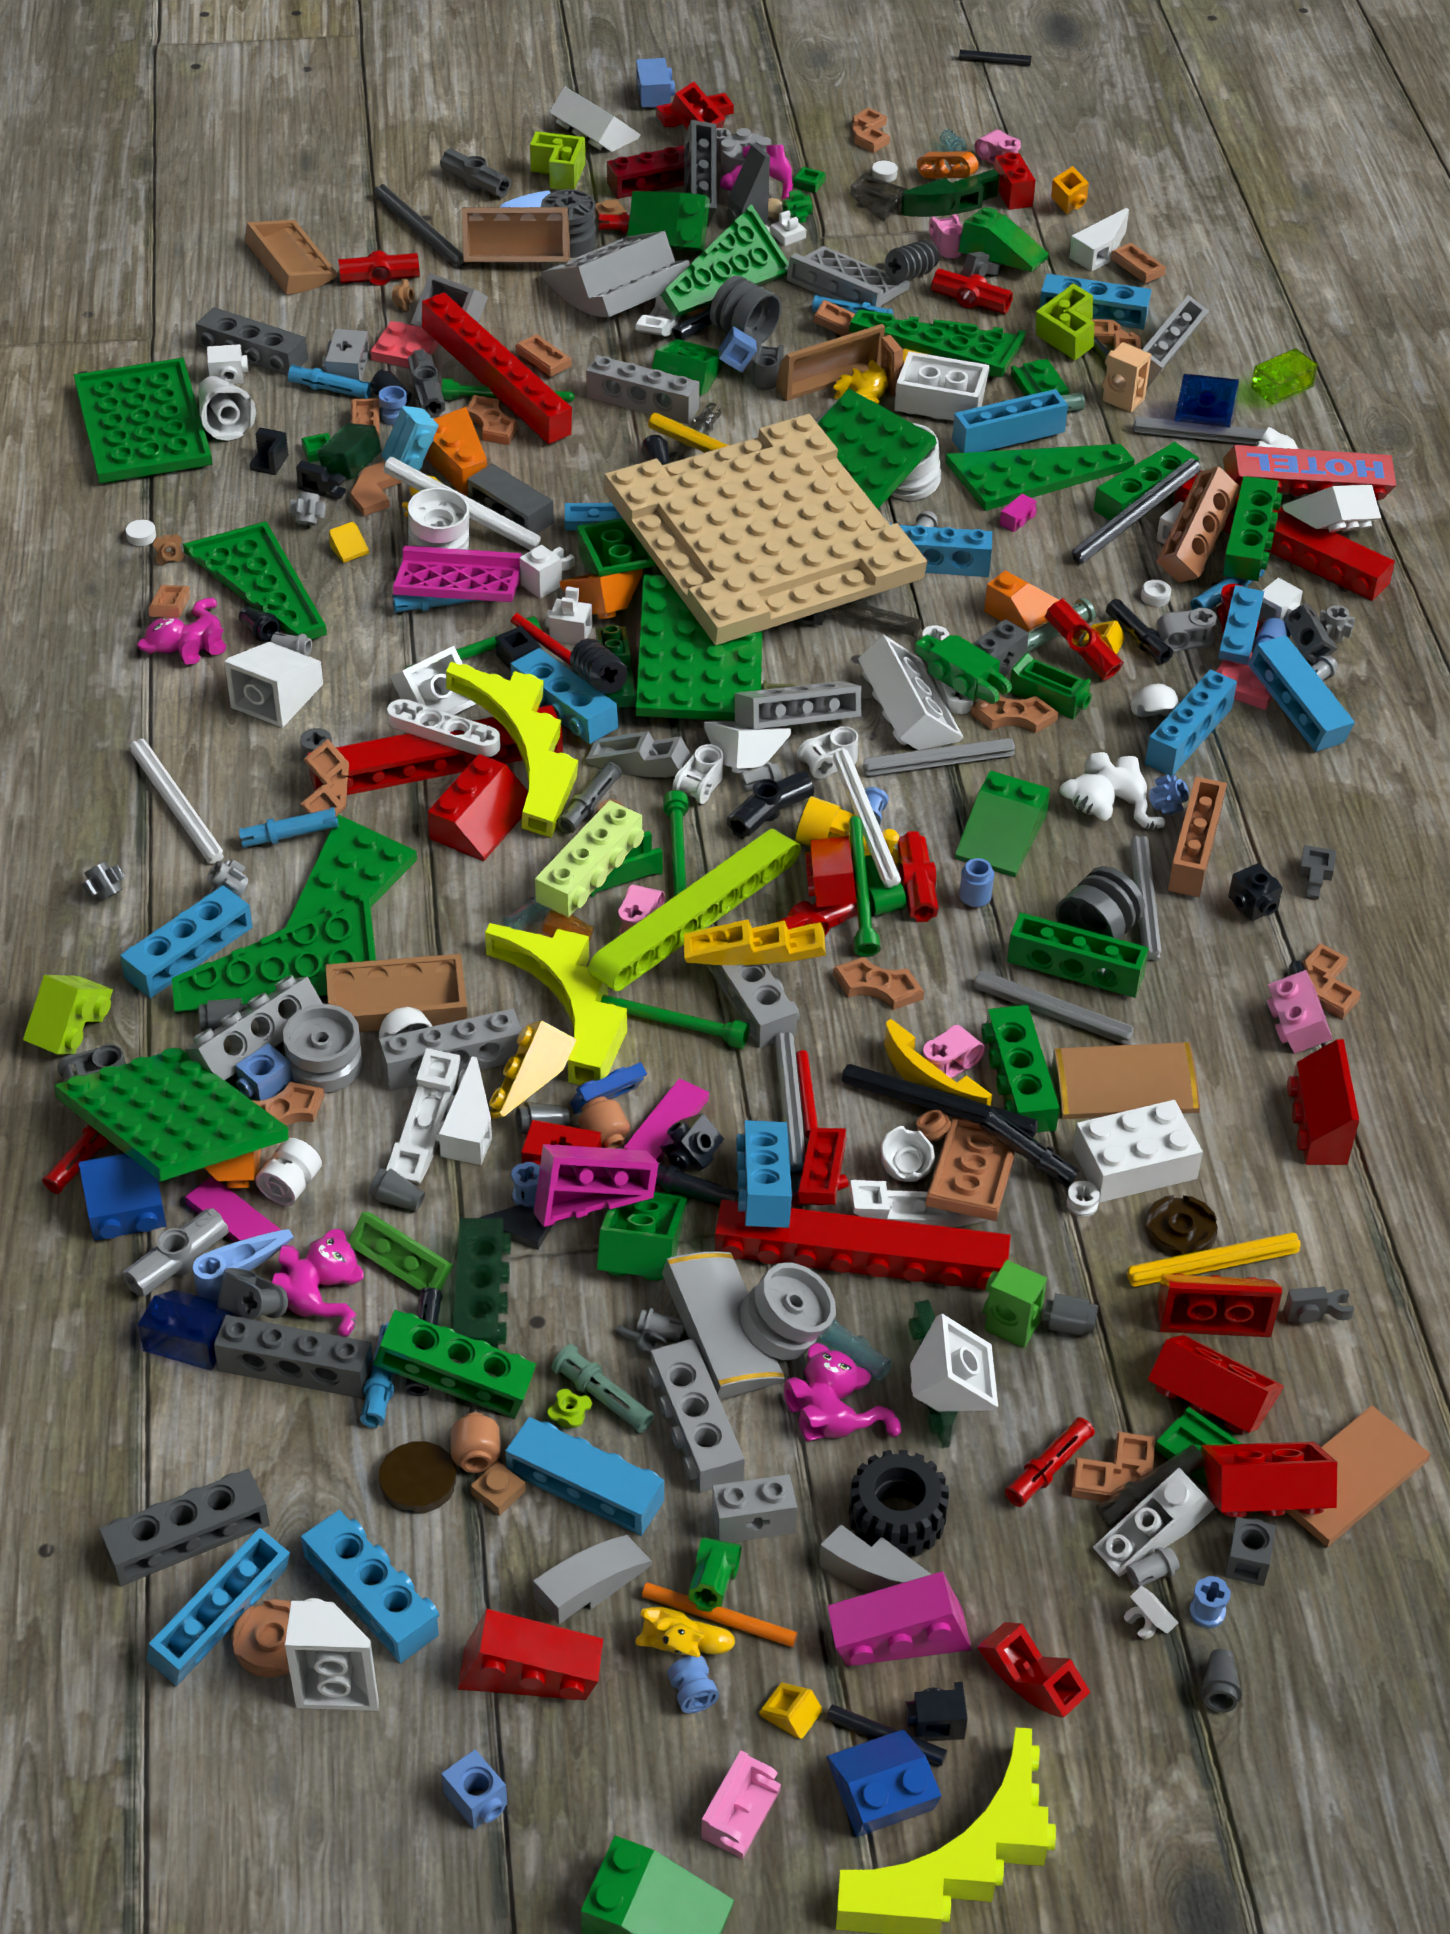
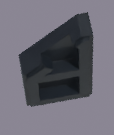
(522, 1225)

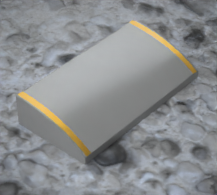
(709, 1300)

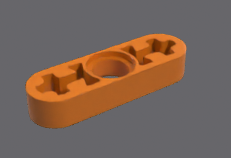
(925, 163)

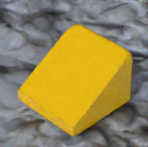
(347, 542)
(1110, 633)
(792, 1709)

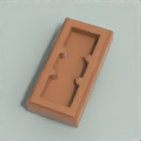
(1138, 263)
(833, 318)
(543, 355)
(891, 361)
(366, 412)
(169, 601)

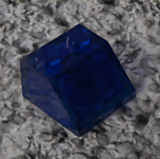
(1207, 400)
(182, 1328)

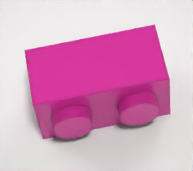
(1018, 512)

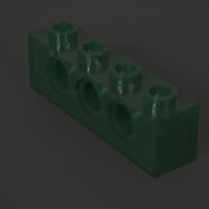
(481, 1280)

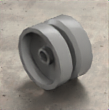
(323, 1047)
(787, 1311)

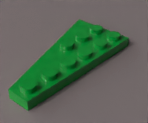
(351, 865)

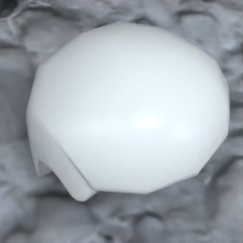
(1154, 700)
(402, 1021)
(906, 1154)

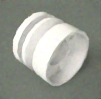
(923, 478)
(438, 519)

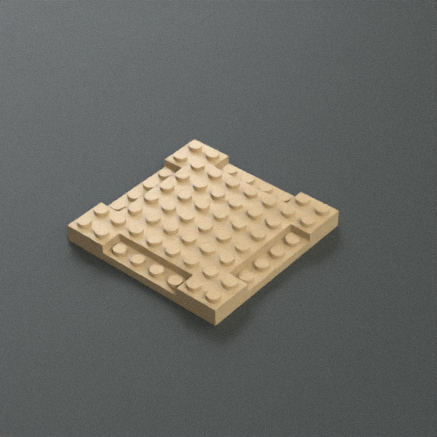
(763, 530)

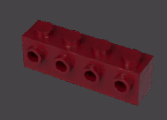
(646, 171)

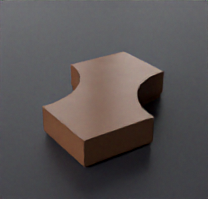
(495, 424)
(1026, 713)
(892, 986)
(294, 1103)

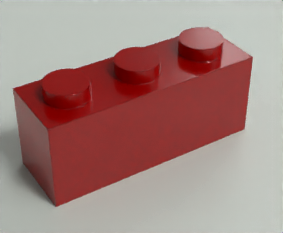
(830, 872)

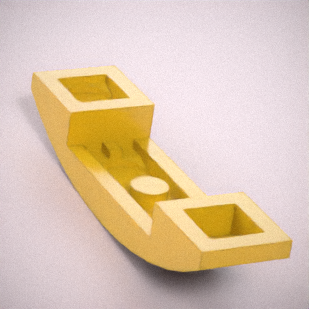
(916, 1069)

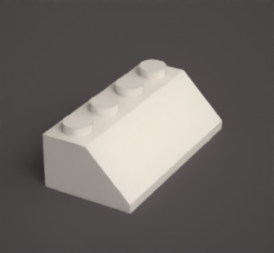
(908, 696)

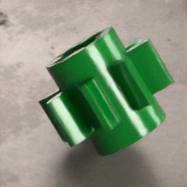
(798, 205)

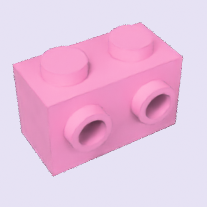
(1299, 1012)

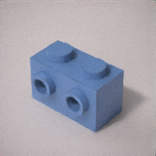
(654, 82)

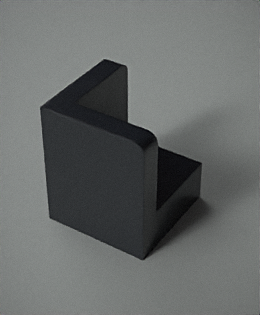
(271, 450)

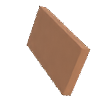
(970, 1172)
(1371, 1464)

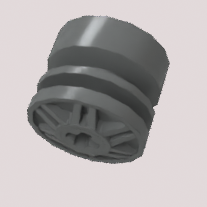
(581, 218)
(746, 308)
(1103, 903)

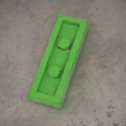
(399, 1253)

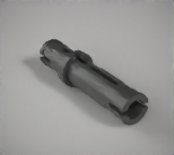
(583, 805)

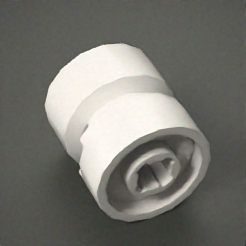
(288, 1171)

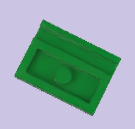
(1038, 377)
(1189, 1430)

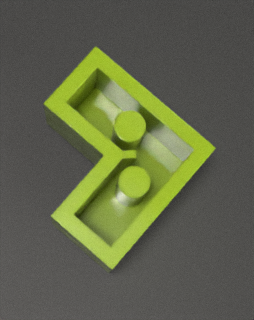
(559, 157)
(1068, 322)
(62, 1010)

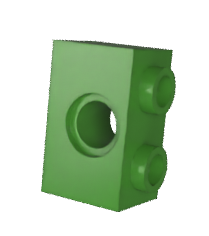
(1014, 1303)

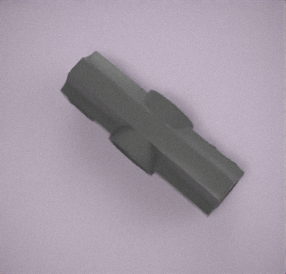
(475, 173)
(426, 383)

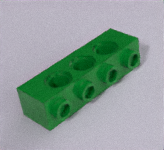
(1132, 483)
(1251, 528)
(1077, 954)
(1020, 1065)
(464, 1379)

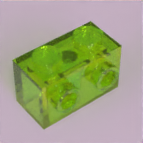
(1284, 376)

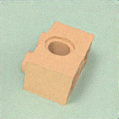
(1126, 377)

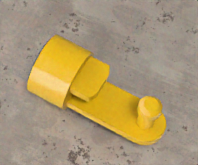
(828, 820)

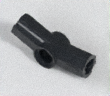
(767, 800)

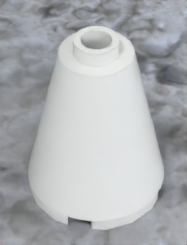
(225, 408)

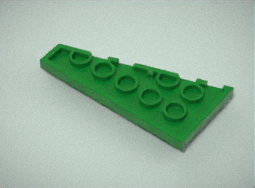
(740, 250)
(947, 339)
(1003, 475)
(261, 574)
(298, 950)

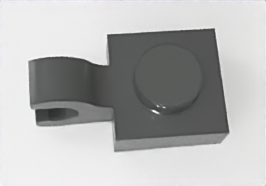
(979, 264)
(1318, 866)
(1312, 1303)

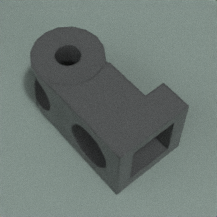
(1309, 633)

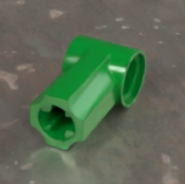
(882, 899)
(714, 1568)

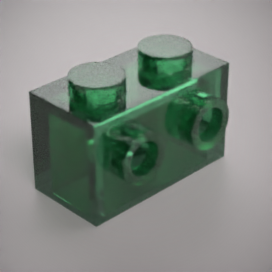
(350, 450)

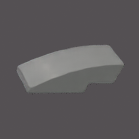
(640, 754)
(866, 1566)
(589, 1577)

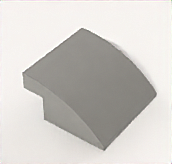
(617, 274)

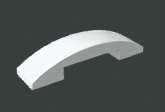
(659, 320)
(417, 1143)
(875, 1201)

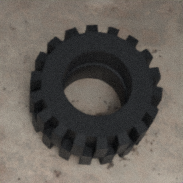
(903, 1478)

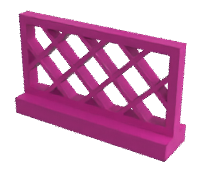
(468, 567)

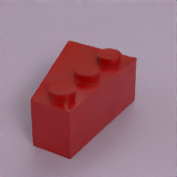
(529, 1658)

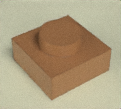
(609, 207)
(498, 1488)

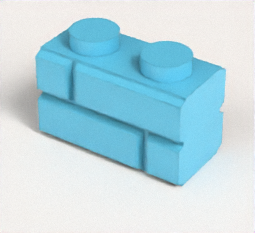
(410, 437)

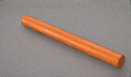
(721, 1615)

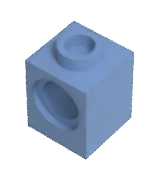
(737, 349)
(263, 1074)
(470, 1774)

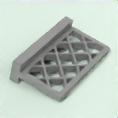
(843, 278)

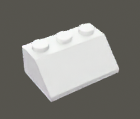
(591, 121)
(939, 386)
(1337, 508)
(329, 1659)

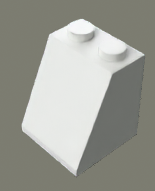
(272, 682)

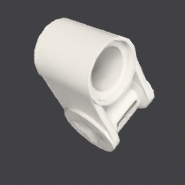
(825, 747)
(701, 773)

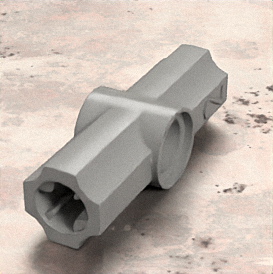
(175, 1252)

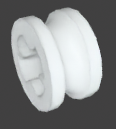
(1082, 1189)

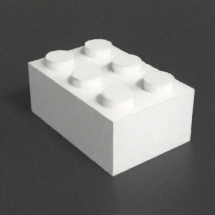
(1137, 1150)

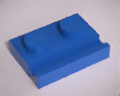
(613, 1085)

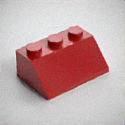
(478, 808)
(1324, 1105)
(1218, 1305)
(1214, 1384)
(1270, 1478)

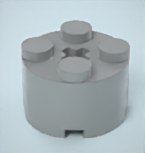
(731, 148)

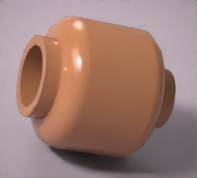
(605, 1117)
(475, 1442)

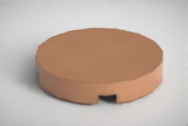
(261, 1638)

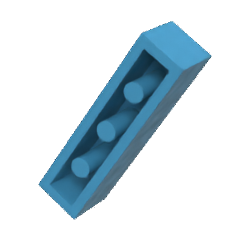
(1010, 422)
(1301, 693)
(585, 1475)

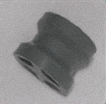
(312, 739)

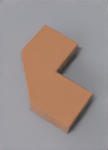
(866, 132)
(1111, 333)
(368, 492)
(332, 771)
(1323, 967)
(1102, 1480)

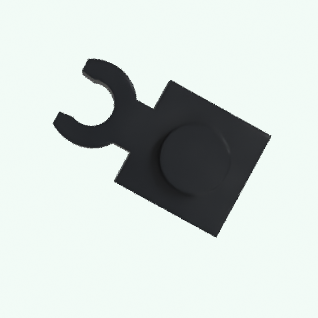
(315, 480)

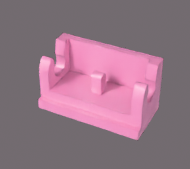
(740, 1805)

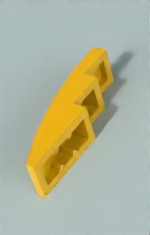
(743, 945)

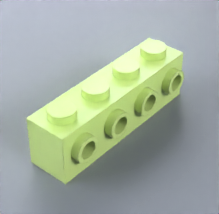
(589, 858)

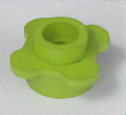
(569, 1417)

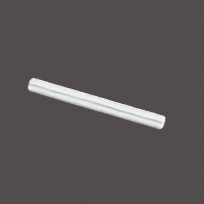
(476, 511)
(176, 801)
(870, 826)

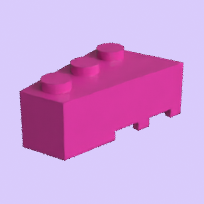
(590, 1179)
(900, 1622)

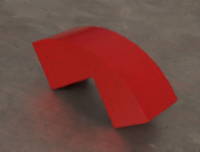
(1042, 1681)

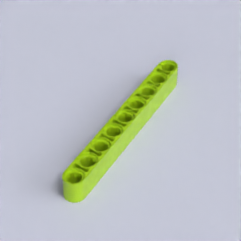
(693, 909)

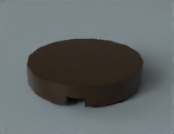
(1181, 1225)
(417, 1477)

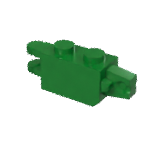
(963, 667)

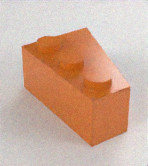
(456, 449)

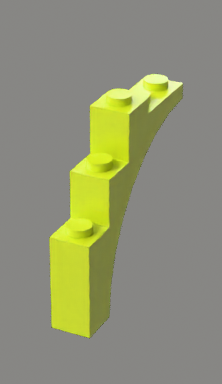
(535, 734)
(562, 967)
(919, 1893)

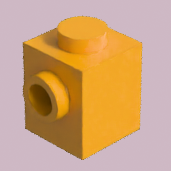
(1070, 190)

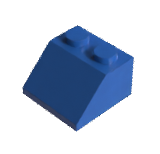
(120, 1197)
(884, 1782)

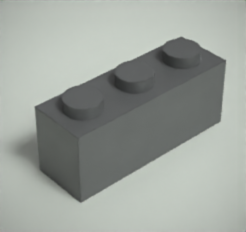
(511, 498)

